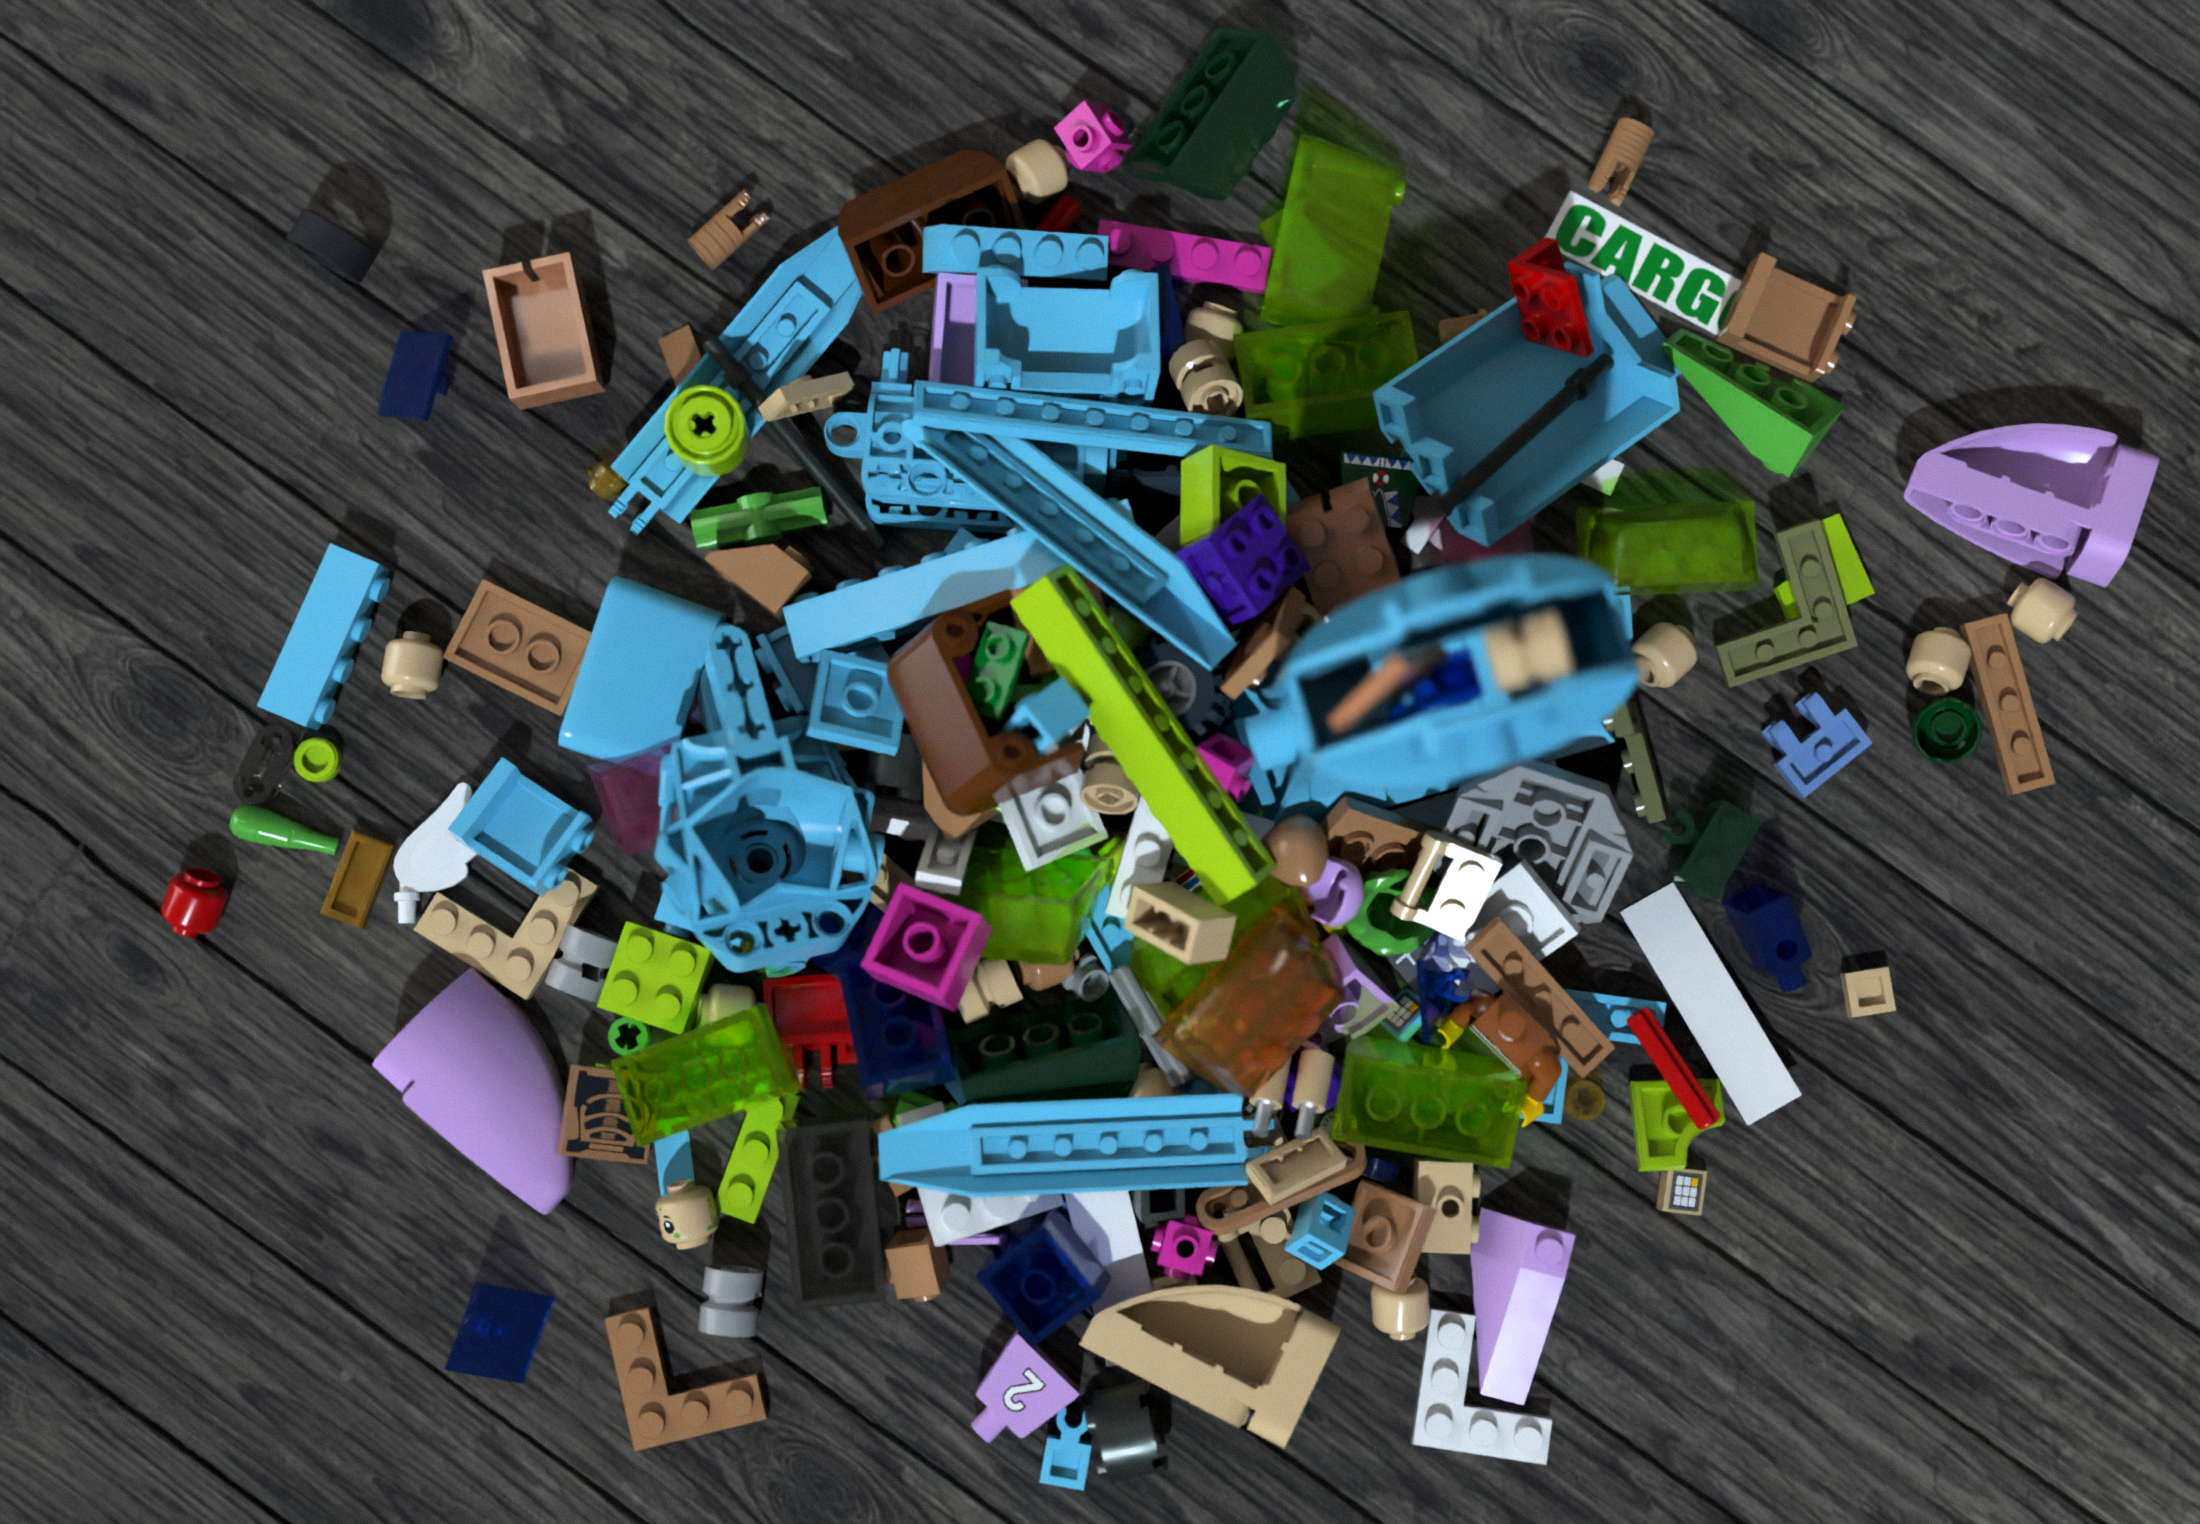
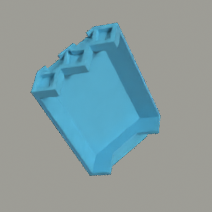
(1492, 380)

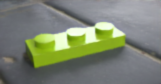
(754, 1160)

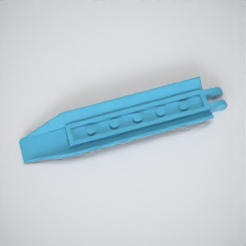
(779, 340)
(1084, 533)
(1074, 1146)

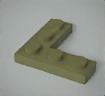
(1822, 617)
(1638, 759)

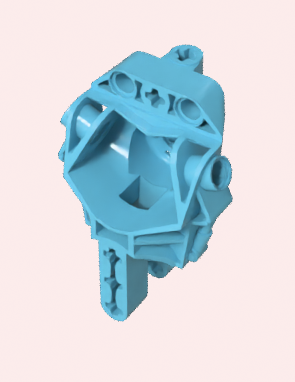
(770, 780)

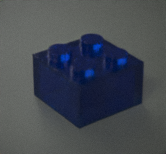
(1044, 1277)

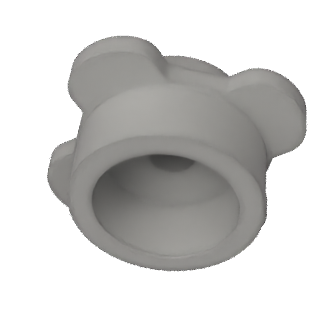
(1088, 979)

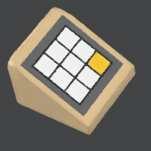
(1682, 1191)

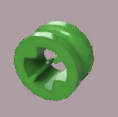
(616, 1033)

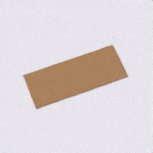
(680, 353)

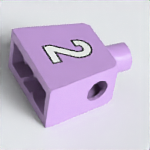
(1021, 1390)

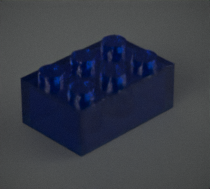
(894, 1034)

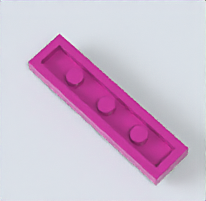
(1188, 256)

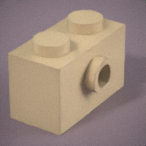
(1180, 922)
(1449, 1189)

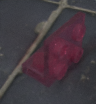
(630, 799)

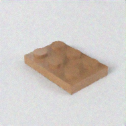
(519, 647)

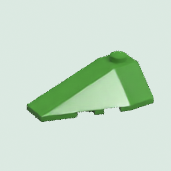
(1769, 416)

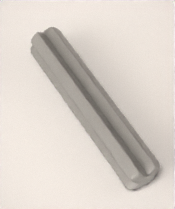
(1147, 1022)

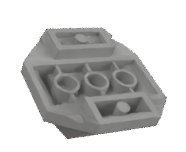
(1575, 825)

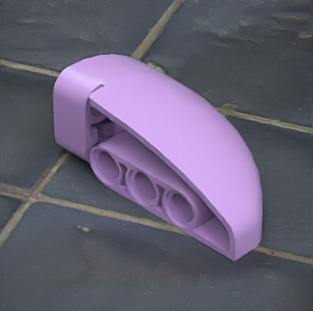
(2039, 496)
(486, 1087)

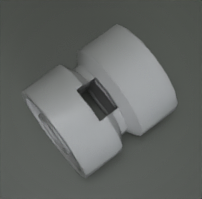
(582, 946)
(730, 1300)

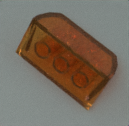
(1256, 1006)

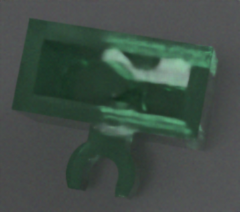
(1710, 848)

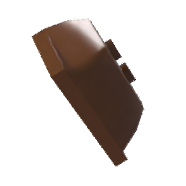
(886, 225)

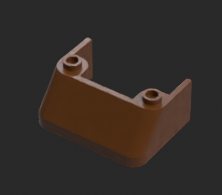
(960, 756)

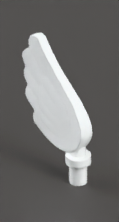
(432, 856)

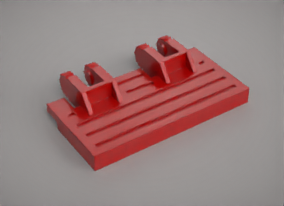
(810, 1018)

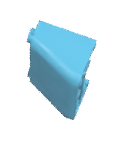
(1068, 339)
(638, 672)

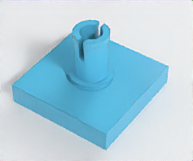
(854, 704)

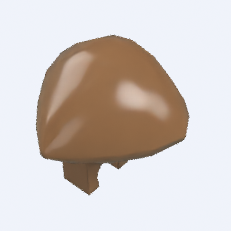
(1297, 850)

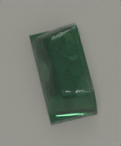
(1217, 116)
(1049, 1054)

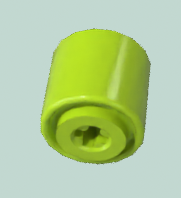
(707, 453)

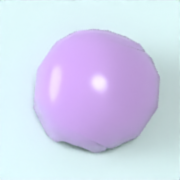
(1337, 893)

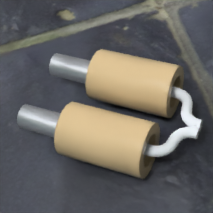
(1309, 1092)

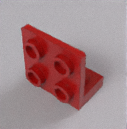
(1549, 300)

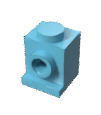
(1321, 1230)

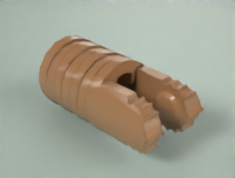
(1624, 155)
(721, 237)

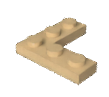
(509, 960)

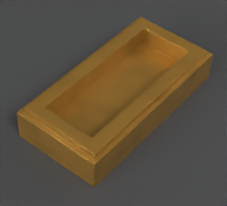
(358, 879)

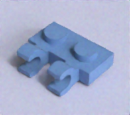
(1820, 753)

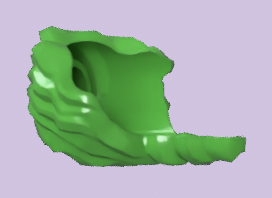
(1379, 928)

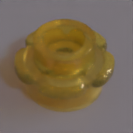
(605, 481)

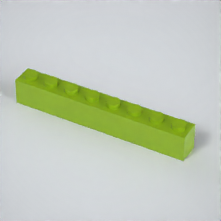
(1144, 735)

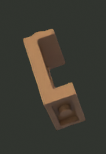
(1787, 321)

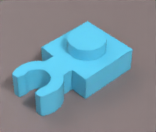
(1066, 1455)

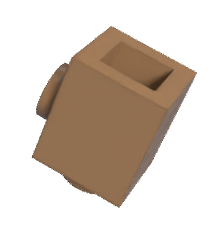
(916, 1265)

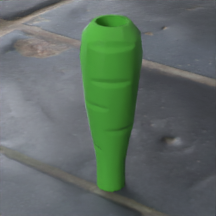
(270, 829)

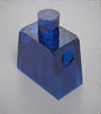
(1447, 688)
(1770, 934)

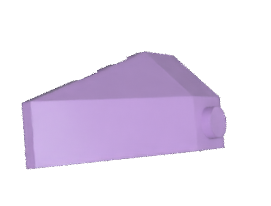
(1365, 1000)
(1514, 1295)

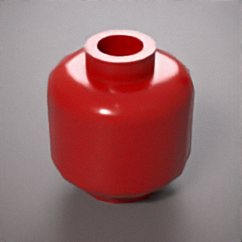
(194, 902)

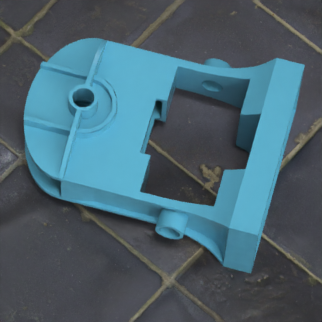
(1384, 767)

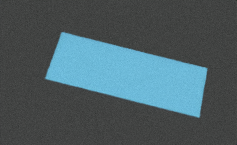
(674, 1160)

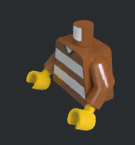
(1513, 1039)

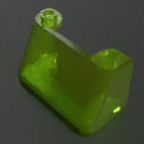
(1330, 235)

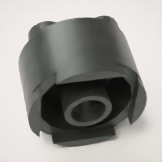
(891, 774)
(1127, 1431)

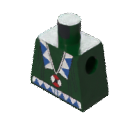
(1390, 481)

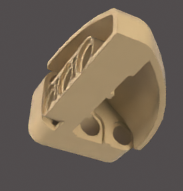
(1221, 1351)

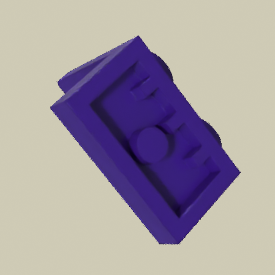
(1245, 562)

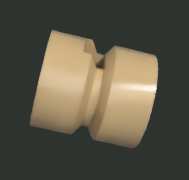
(1205, 378)
(1527, 652)
(1105, 784)
(989, 985)

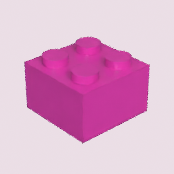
(927, 946)

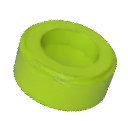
(317, 760)

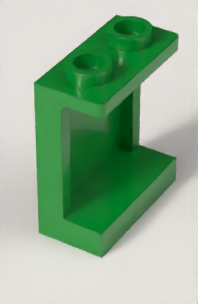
(996, 671)

